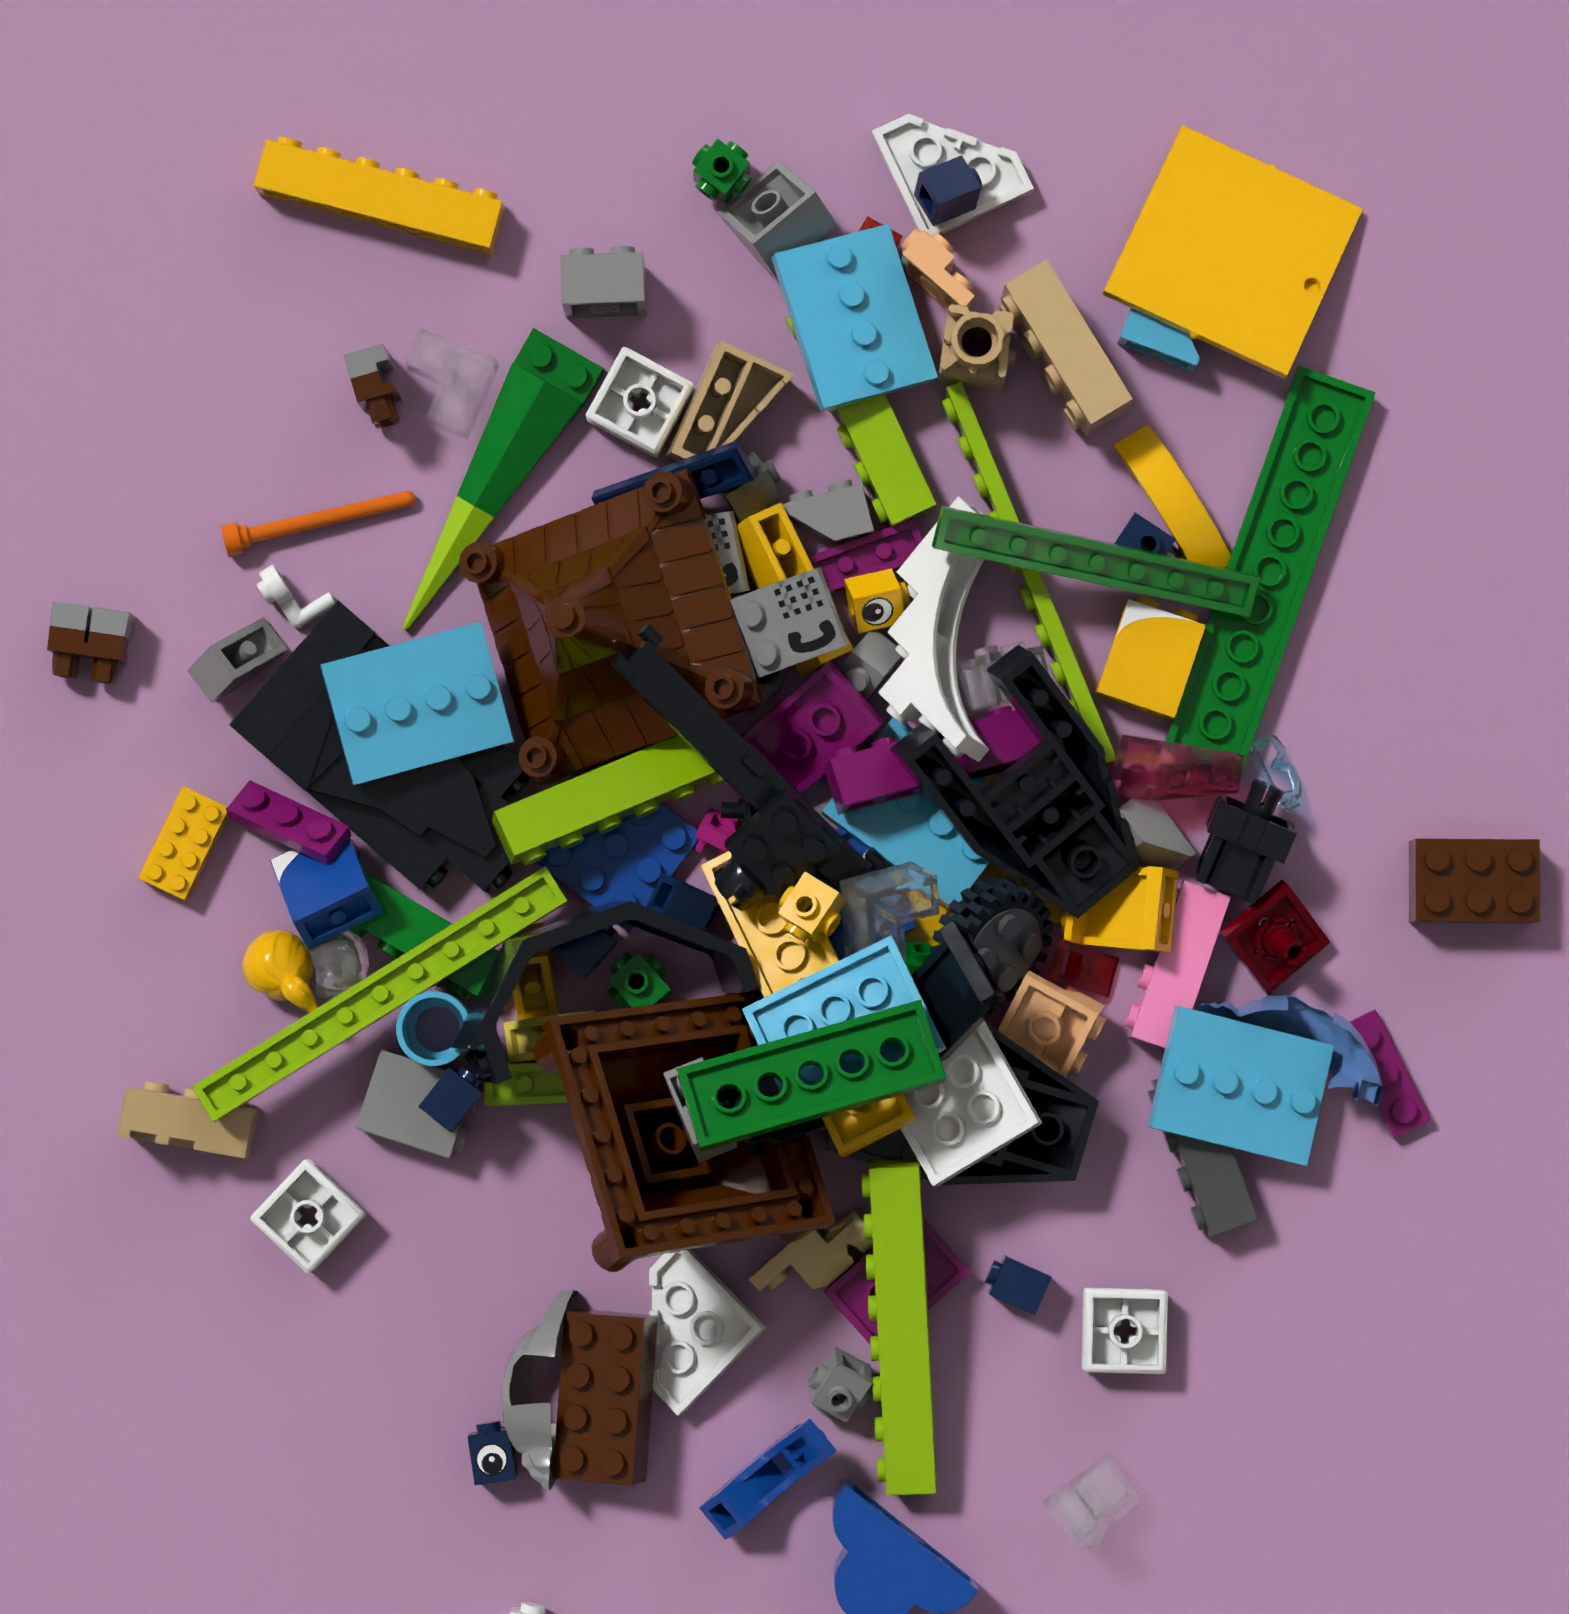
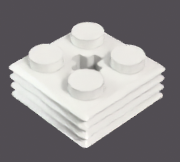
(631, 377)
(310, 1243)
(1144, 1351)

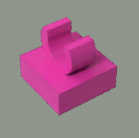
(715, 830)

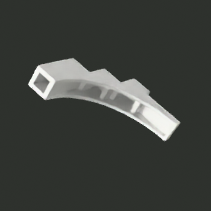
(927, 633)

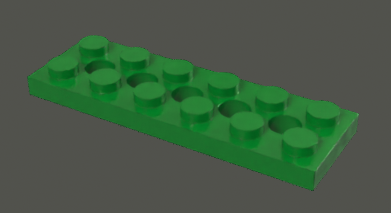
(801, 1102)

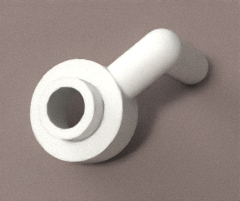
(275, 589)

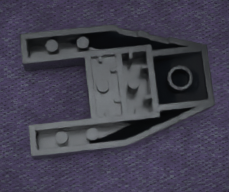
(1048, 814)
(1041, 1155)

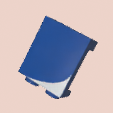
(325, 897)

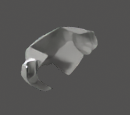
(527, 1423)

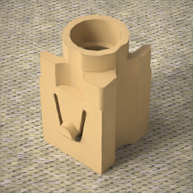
(982, 372)

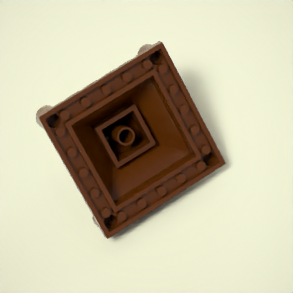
(575, 599)
(637, 1150)

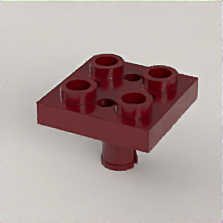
(1279, 947)

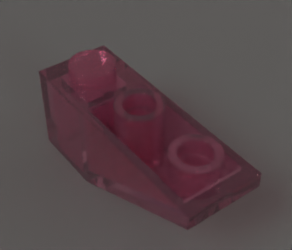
(1171, 770)

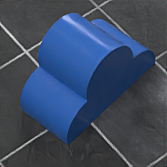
(887, 1564)

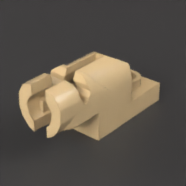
(815, 1256)

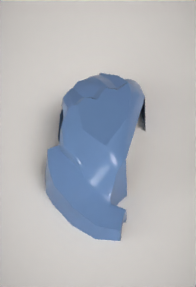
(1351, 1058)

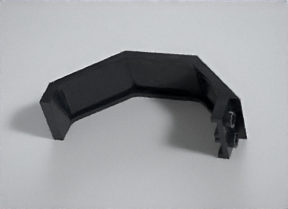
(958, 996)
(480, 1026)

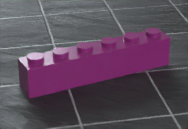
(878, 777)

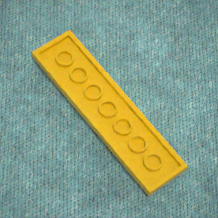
(783, 960)

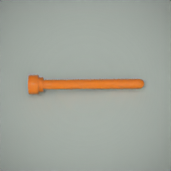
(240, 537)

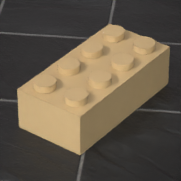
(1065, 348)

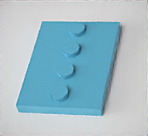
(854, 317)
(416, 703)
(916, 833)
(843, 991)
(1240, 1086)

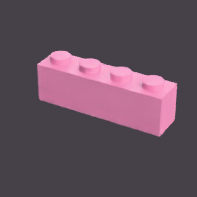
(1178, 975)

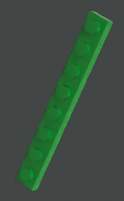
(1095, 561)

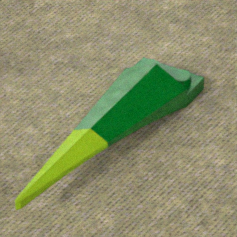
(532, 410)

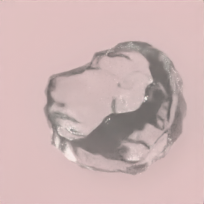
(339, 964)

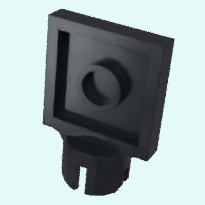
(774, 851)

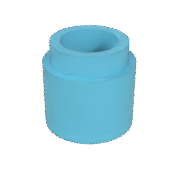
(407, 1027)

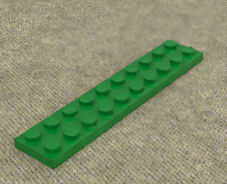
(1280, 546)

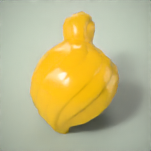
(280, 968)

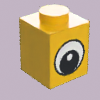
(875, 600)

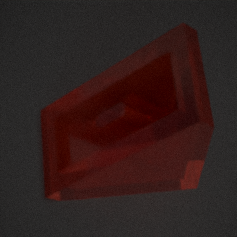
(1083, 968)

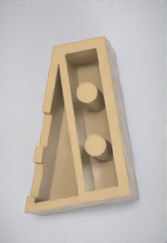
(725, 400)
(182, 1121)

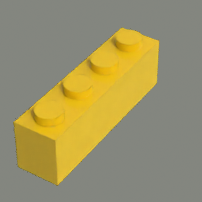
(775, 554)

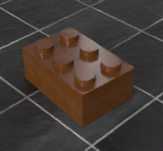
(1474, 881)

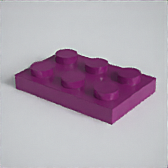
(812, 725)
(852, 1289)

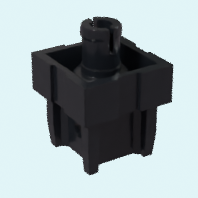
(1244, 842)

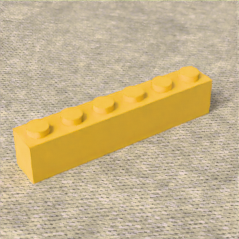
(379, 196)

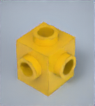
(811, 909)

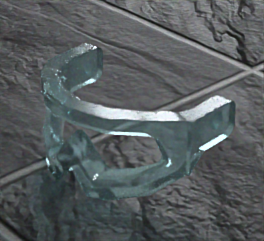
(1290, 798)

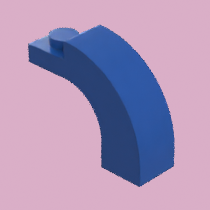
(767, 1478)

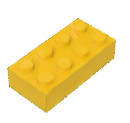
(184, 843)

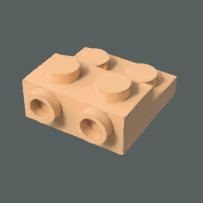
(929, 264)
(1053, 1023)

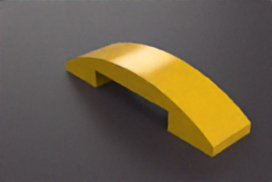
(1172, 497)

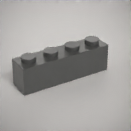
(1214, 1182)

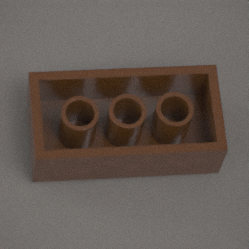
(605, 1396)

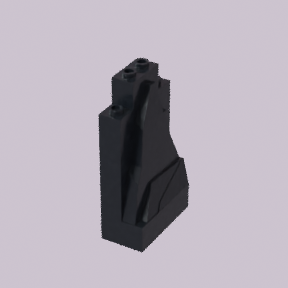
(409, 817)

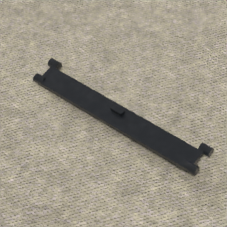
(723, 746)

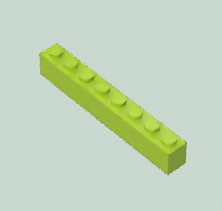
(902, 1326)

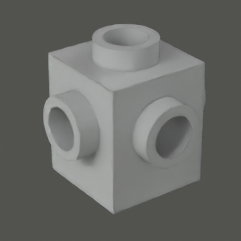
(840, 1385)

